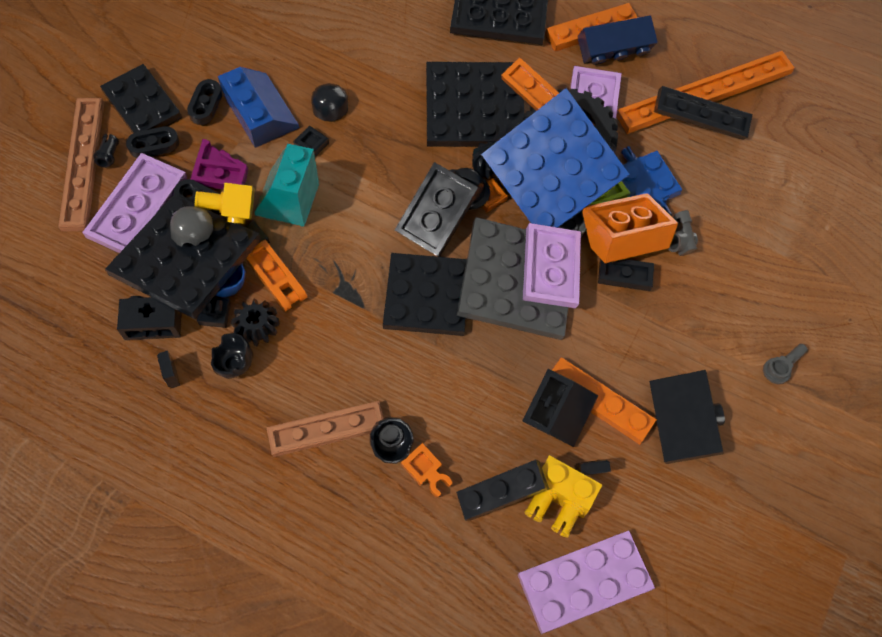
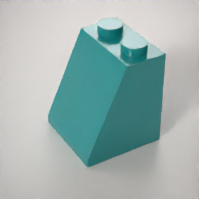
(290, 187)

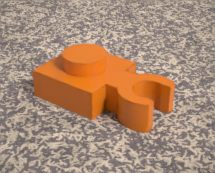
(423, 467)

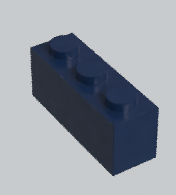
(617, 40)

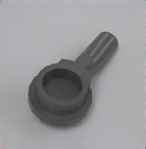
(779, 369)

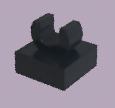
(215, 313)

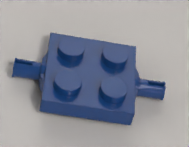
(650, 176)

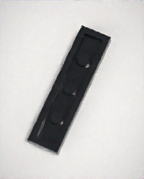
(703, 113)

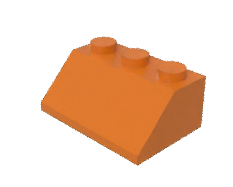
(628, 227)

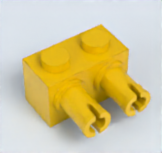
(233, 202)
(568, 489)

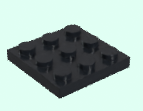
(424, 294)

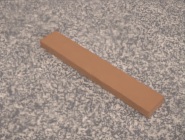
(81, 165)

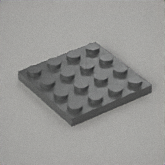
(496, 280)

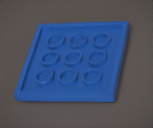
(555, 162)

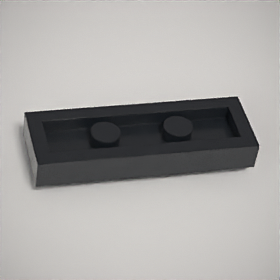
(502, 490)

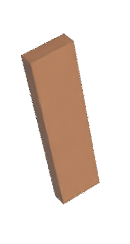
(323, 429)

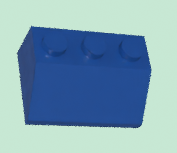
(257, 105)

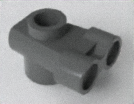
(684, 239)

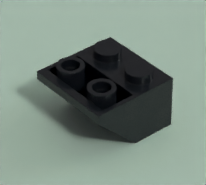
(560, 407)

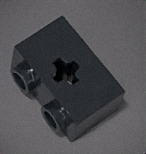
(147, 319)

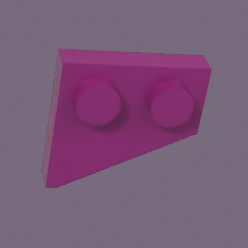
(217, 167)

